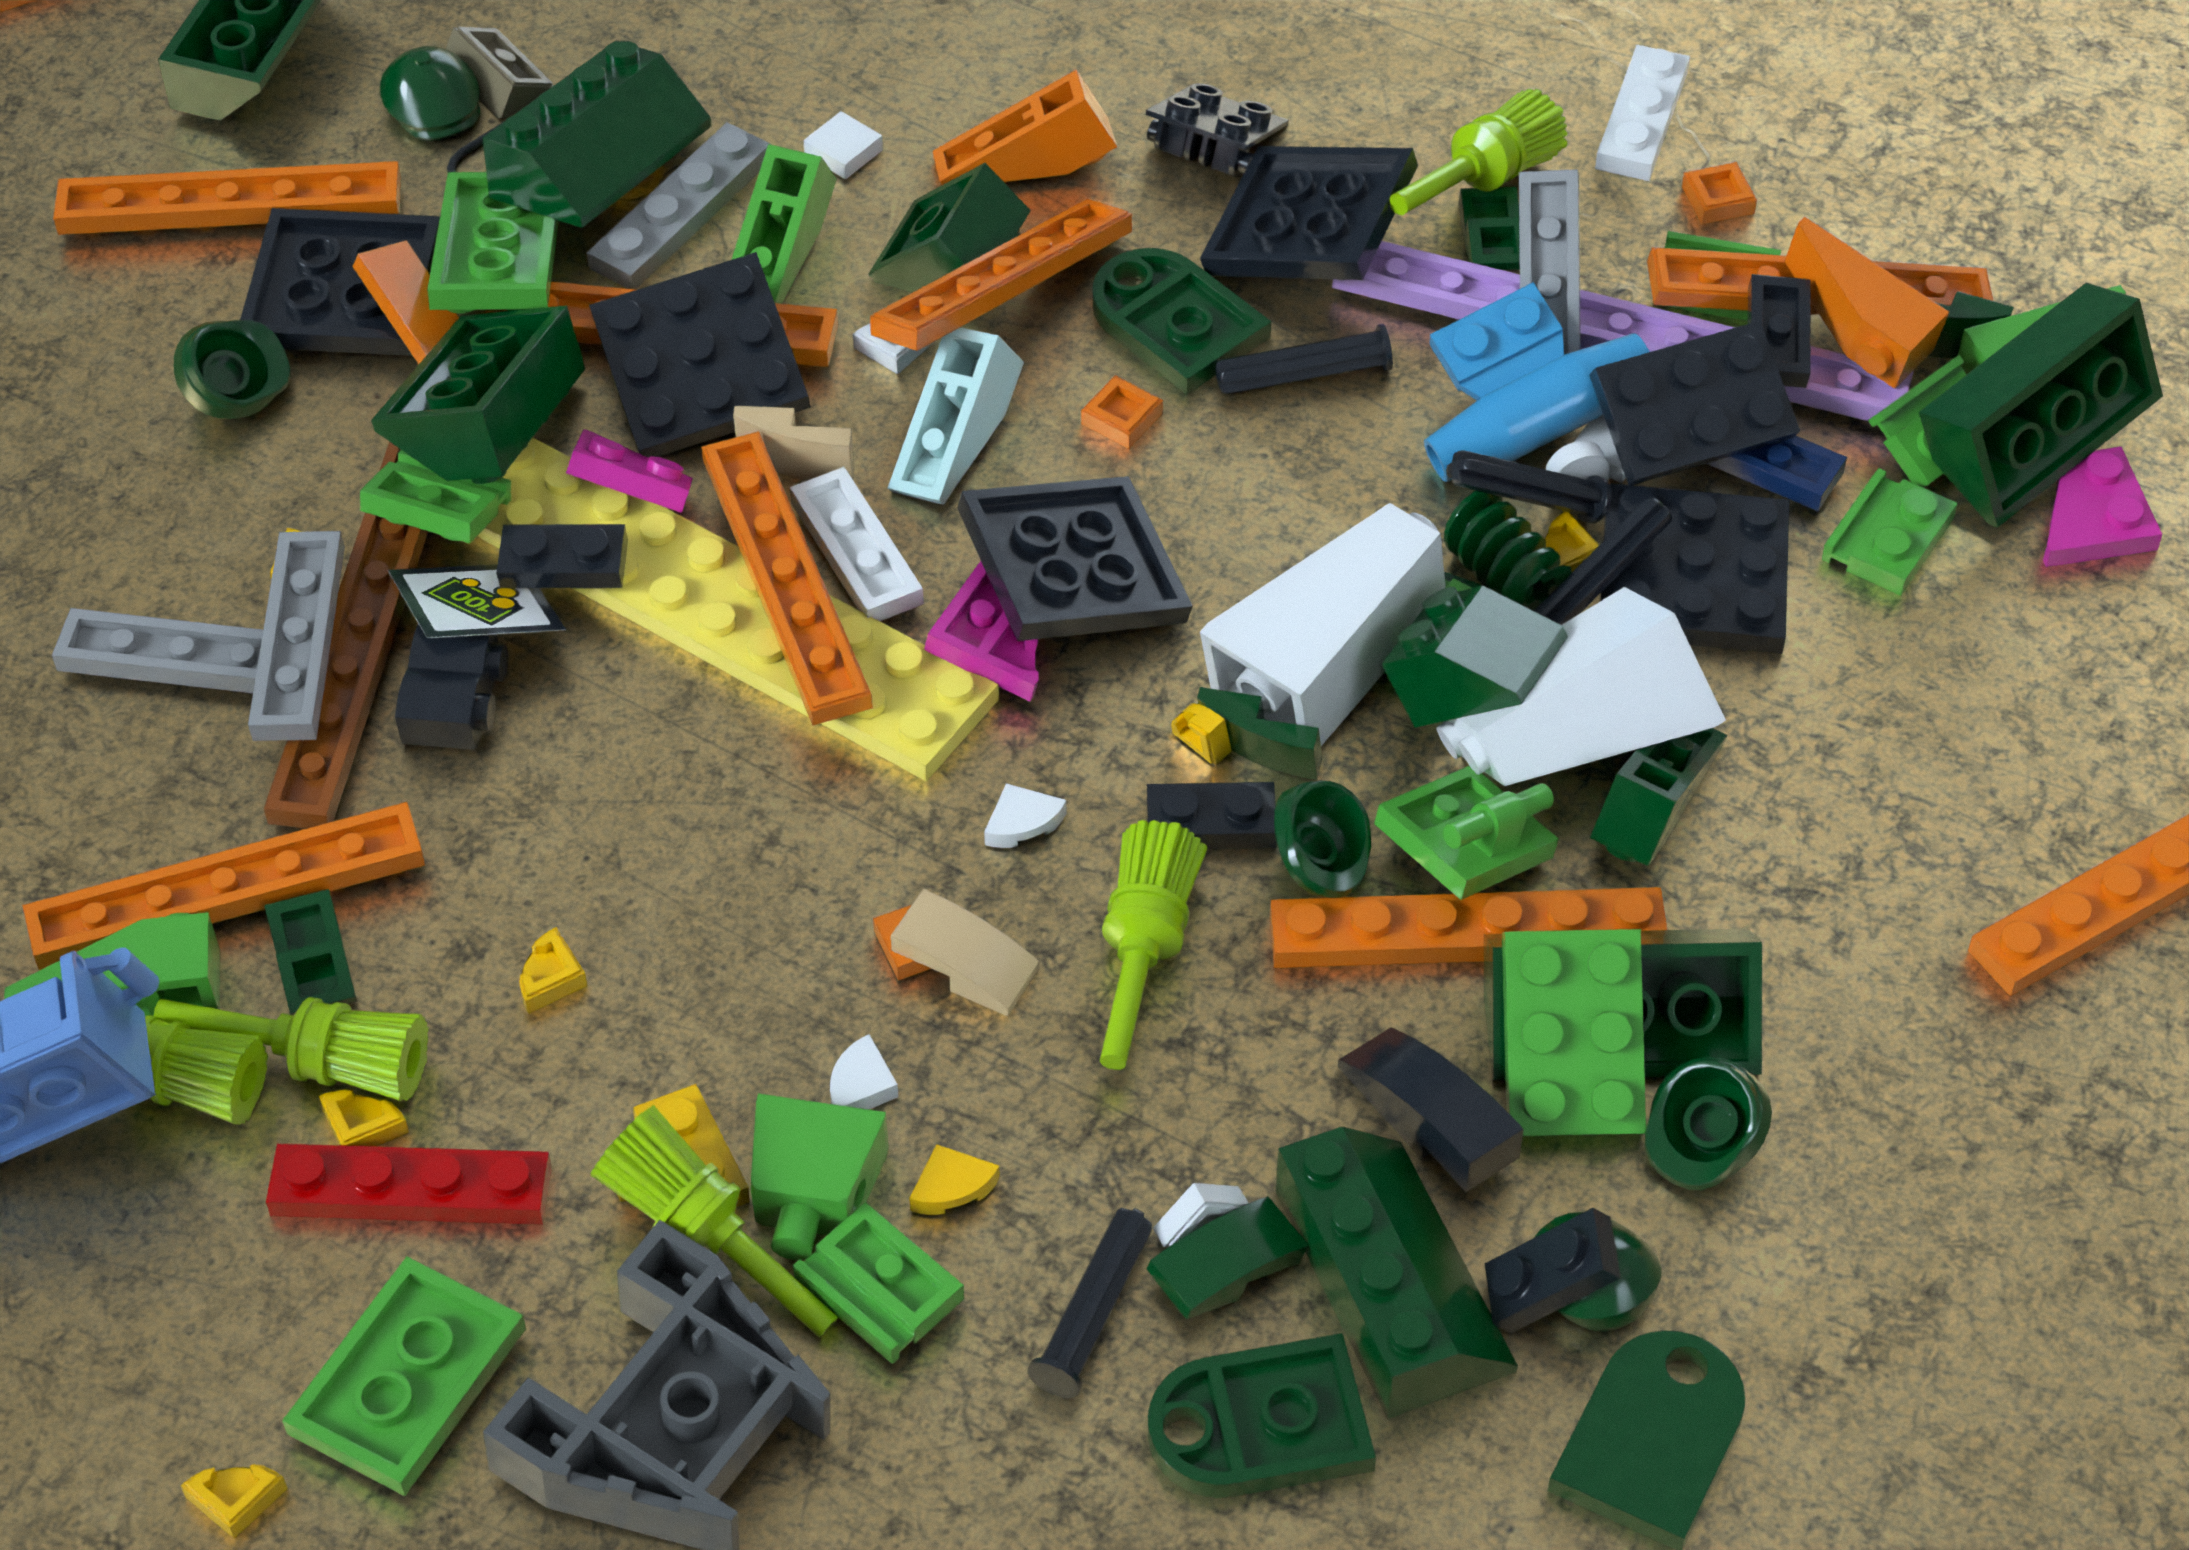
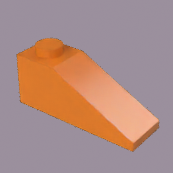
(1034, 138)
(1865, 307)

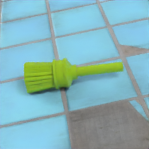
(1493, 149)
(1146, 918)
(328, 1042)
(206, 1069)
(671, 1184)

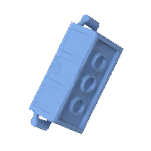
(73, 1050)

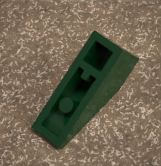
(1653, 794)

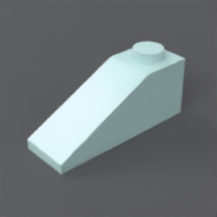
(956, 413)

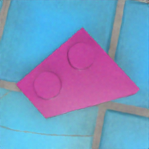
(629, 472)
(2100, 512)
(980, 638)

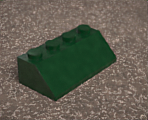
(229, 52)
(593, 135)
(483, 392)
(2044, 401)
(1696, 998)
(1389, 1269)

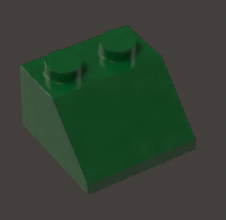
(950, 229)
(1470, 655)

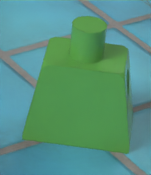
(812, 1167)

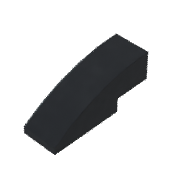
(1435, 1106)

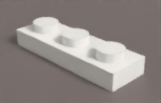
(1642, 112)
(856, 545)

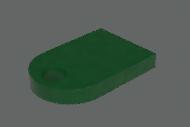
(1176, 317)
(1266, 1419)
(1652, 1443)

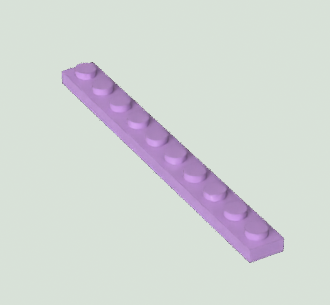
(1461, 287)

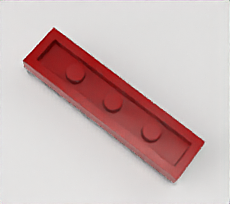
(409, 1184)

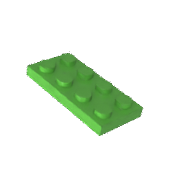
(489, 251)

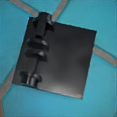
(1216, 125)

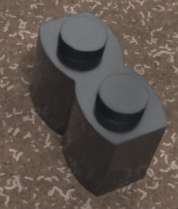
(449, 690)

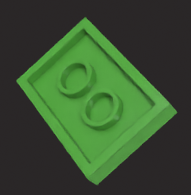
(1574, 1031)
(404, 1375)

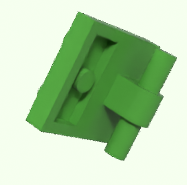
(1470, 830)

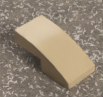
(794, 449)
(973, 953)

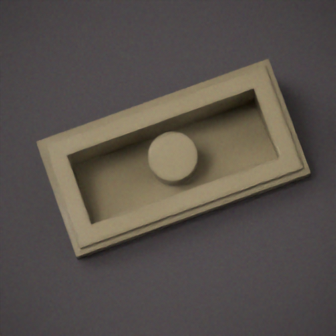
(503, 72)

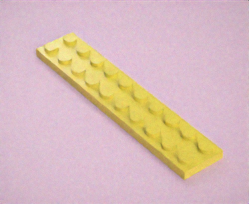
(703, 600)

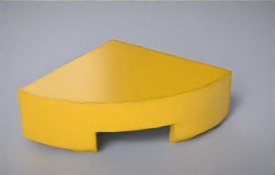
(1570, 540)
(1203, 732)
(550, 972)
(362, 1119)
(952, 1181)
(234, 1494)

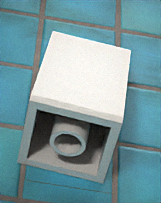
(1328, 623)
(1609, 690)

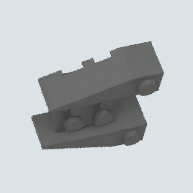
(675, 1417)

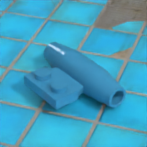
(1522, 381)

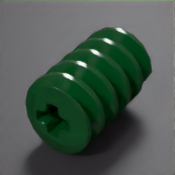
(1503, 550)

